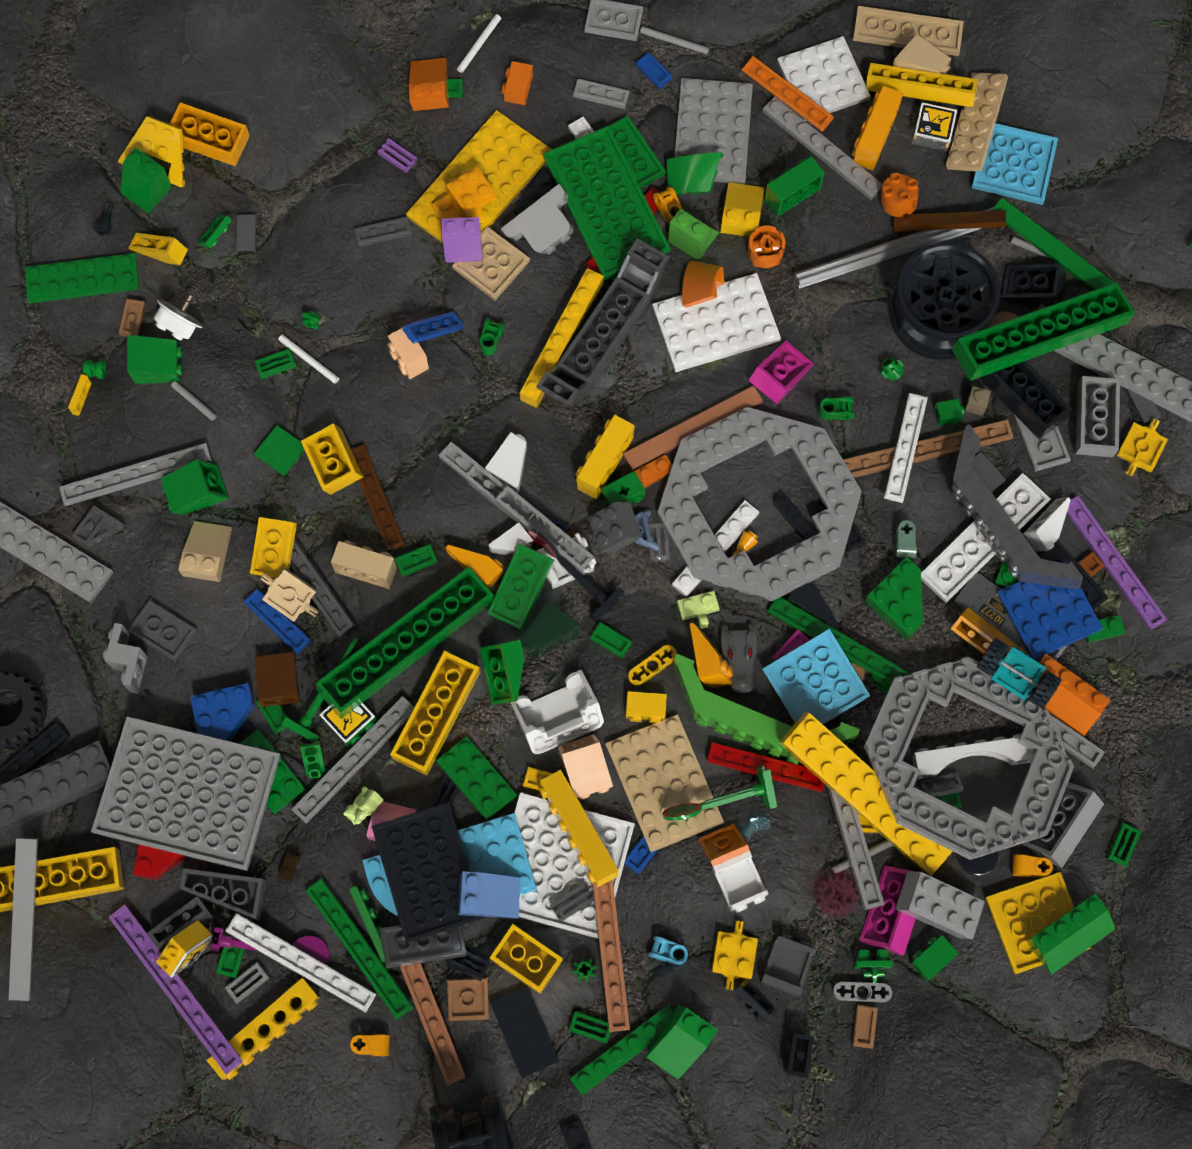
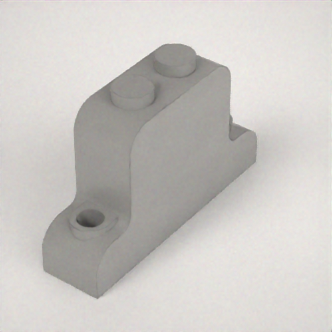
(542, 222)

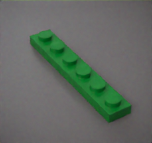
(621, 1052)

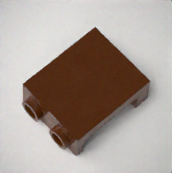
(276, 679)

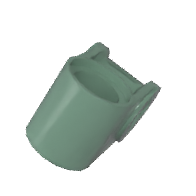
(906, 543)

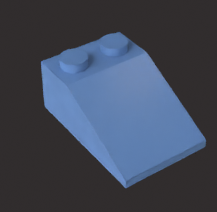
(488, 895)

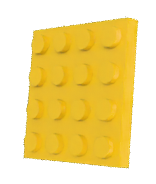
(1025, 912)

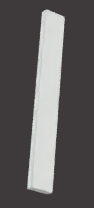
(300, 962)

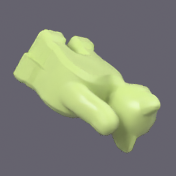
(363, 806)

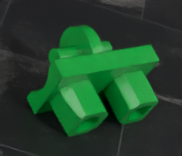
(313, 759)
(863, 962)

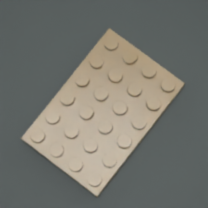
(662, 772)

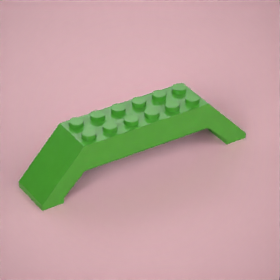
(738, 720)

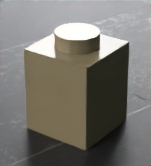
(977, 401)

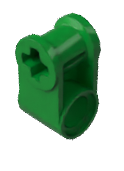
(492, 334)
(840, 409)

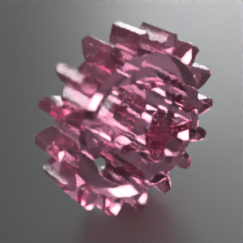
(833, 888)

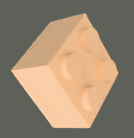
(409, 356)

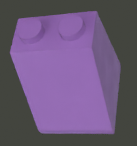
(462, 239)

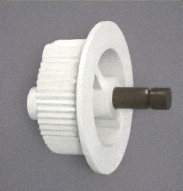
(176, 318)

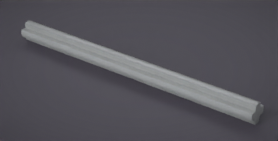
(875, 255)

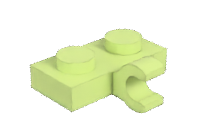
(698, 607)

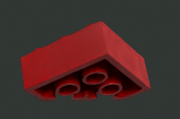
(154, 863)

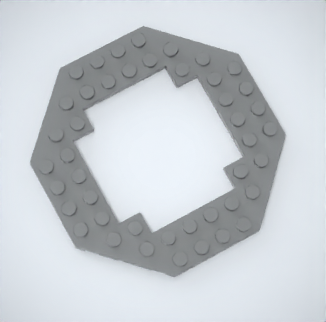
(797, 564)
(937, 820)

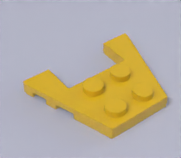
(160, 141)

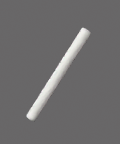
(475, 48)
(309, 359)

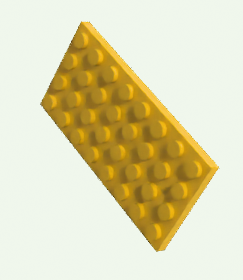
(503, 155)

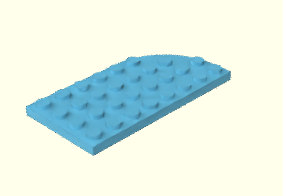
(488, 848)

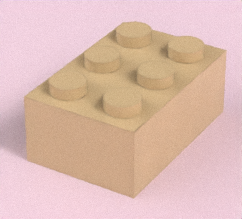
(364, 564)

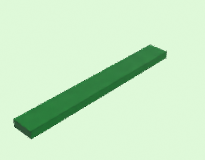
(1052, 247)
(853, 650)
(359, 949)

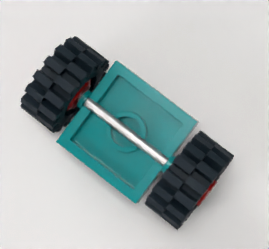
(1019, 673)

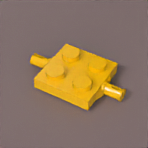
(1142, 447)
(734, 955)

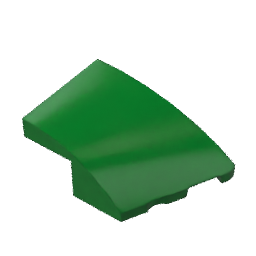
(693, 173)

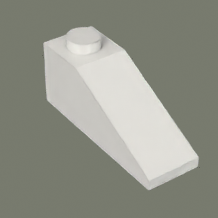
(1048, 526)

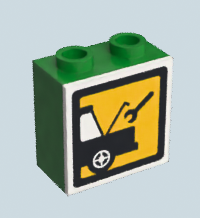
(352, 725)

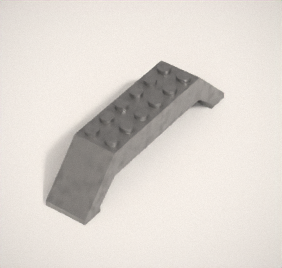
(606, 325)
(999, 527)

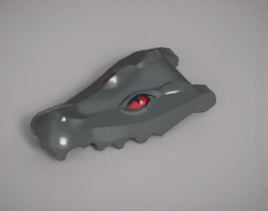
(740, 651)

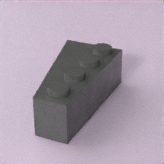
(230, 891)

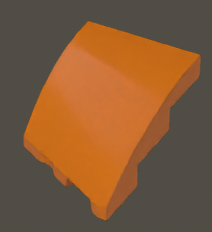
(701, 283)

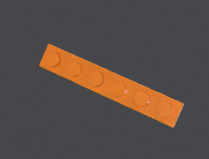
(787, 94)

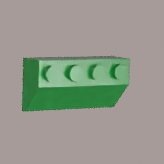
(1072, 933)

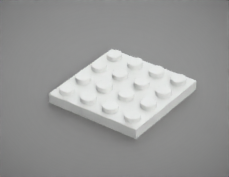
(826, 75)

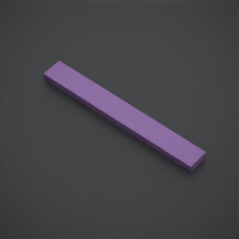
(1115, 564)

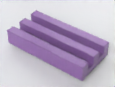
(385, 147)

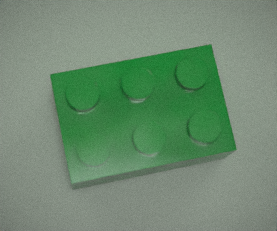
(794, 186)

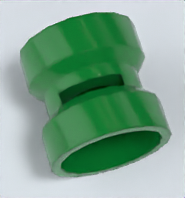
(94, 369)

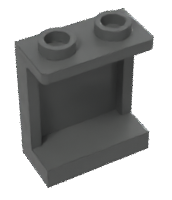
(788, 965)

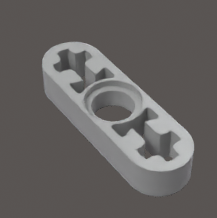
(877, 987)

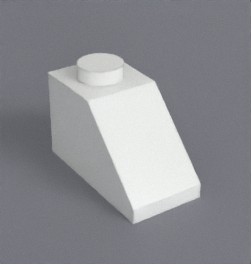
(509, 541)

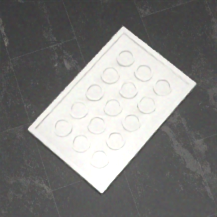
(718, 327)

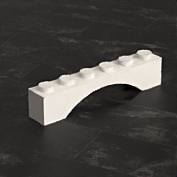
(933, 761)

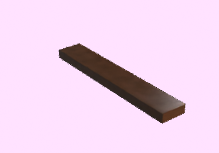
(955, 220)
(377, 501)

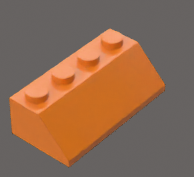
(1074, 700)

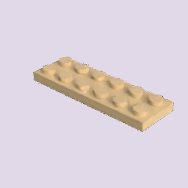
(899, 28)
(977, 124)

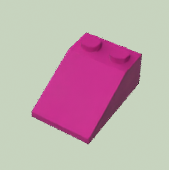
(781, 372)

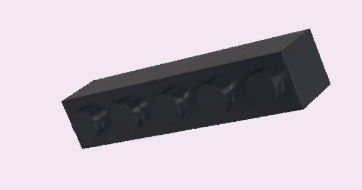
(794, 518)

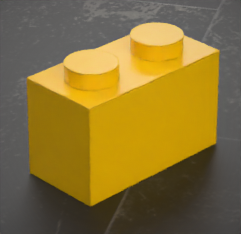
(646, 707)

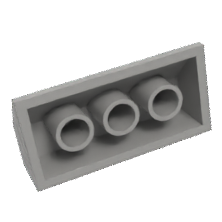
(1072, 819)

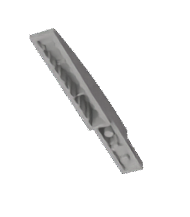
(514, 505)

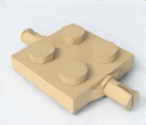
(289, 594)

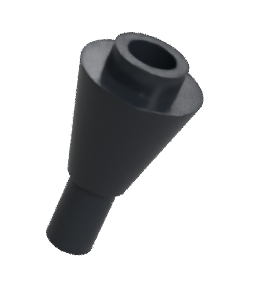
(103, 224)

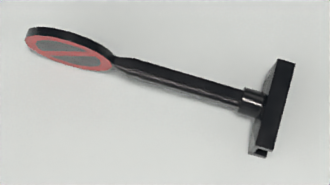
(604, 601)

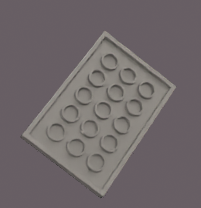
(715, 119)

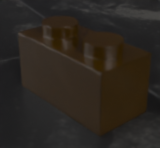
(289, 867)

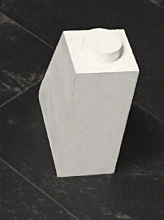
(509, 461)

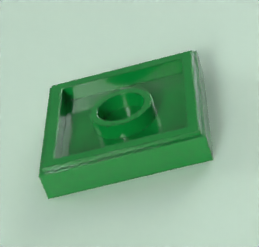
(280, 450)

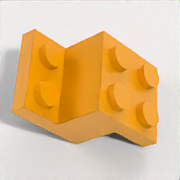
(465, 196)

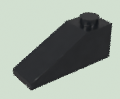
(810, 601)

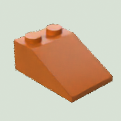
(428, 84)

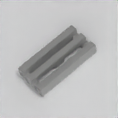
(260, 972)

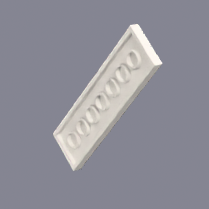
(971, 551)

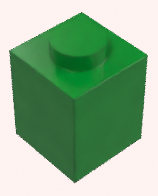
(948, 412)

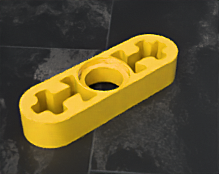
(637, 669)

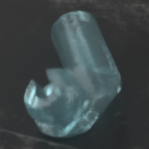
(754, 824)

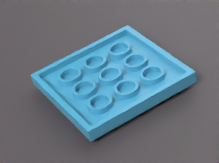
(1017, 164)
(816, 679)

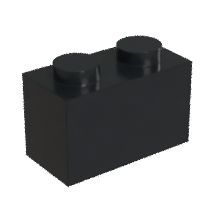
(799, 1055)

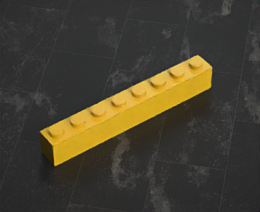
(563, 334)

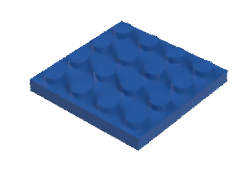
(1048, 616)

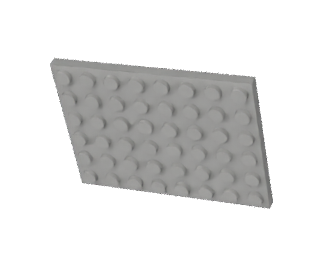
(186, 793)

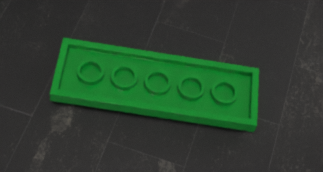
(82, 278)

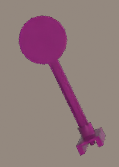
(309, 944)

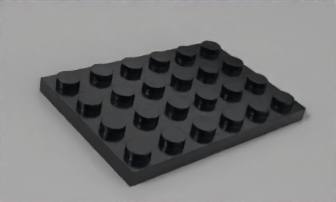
(424, 870)

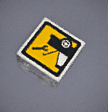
(934, 126)

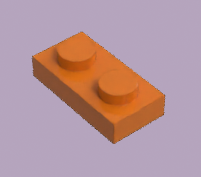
(654, 471)

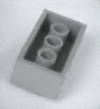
(1097, 416)
(940, 905)

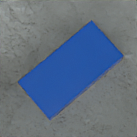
(653, 70)

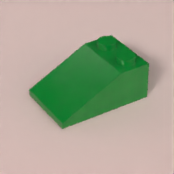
(503, 670)
(681, 1041)

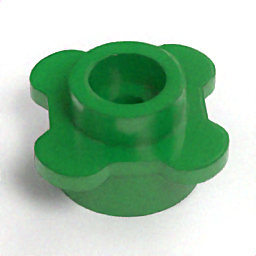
(310, 319)

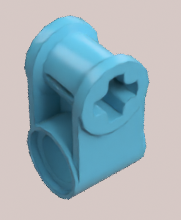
(667, 950)

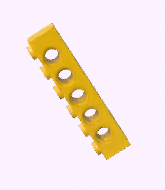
(268, 1017)

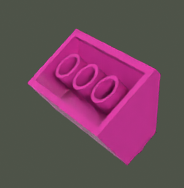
(885, 925)

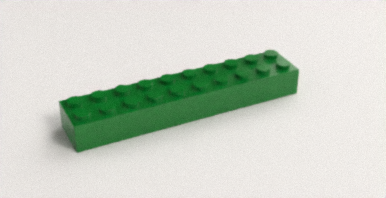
(1043, 331)
(404, 642)

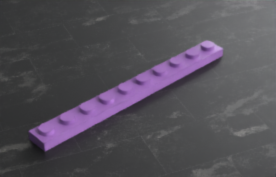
(176, 991)

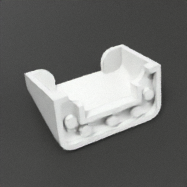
(559, 715)

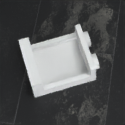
(558, 575)
(740, 882)

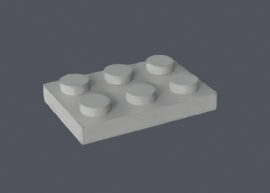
(614, 19)

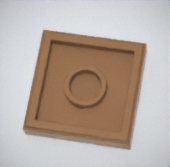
(468, 999)

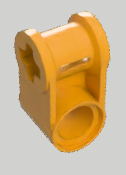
(667, 202)
(1028, 866)
(374, 1045)

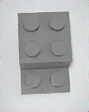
(125, 658)

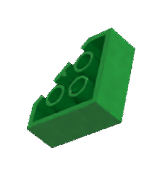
(900, 599)

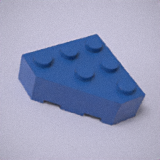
(223, 711)

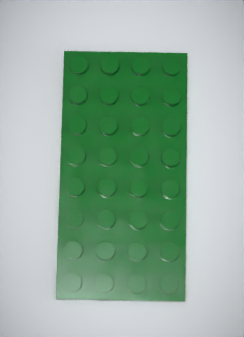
(604, 199)

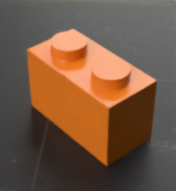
(518, 83)

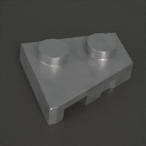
(96, 527)

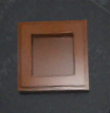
(1091, 564)

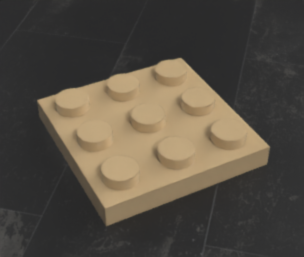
(498, 267)

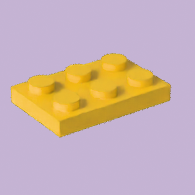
(272, 547)

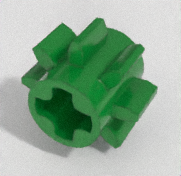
(892, 368)
(579, 967)

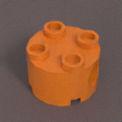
(899, 195)
(766, 247)

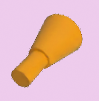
(746, 542)

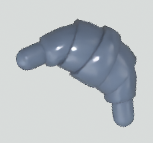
(642, 521)

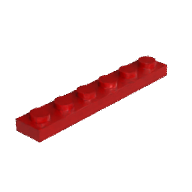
(780, 770)

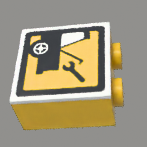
(184, 948)

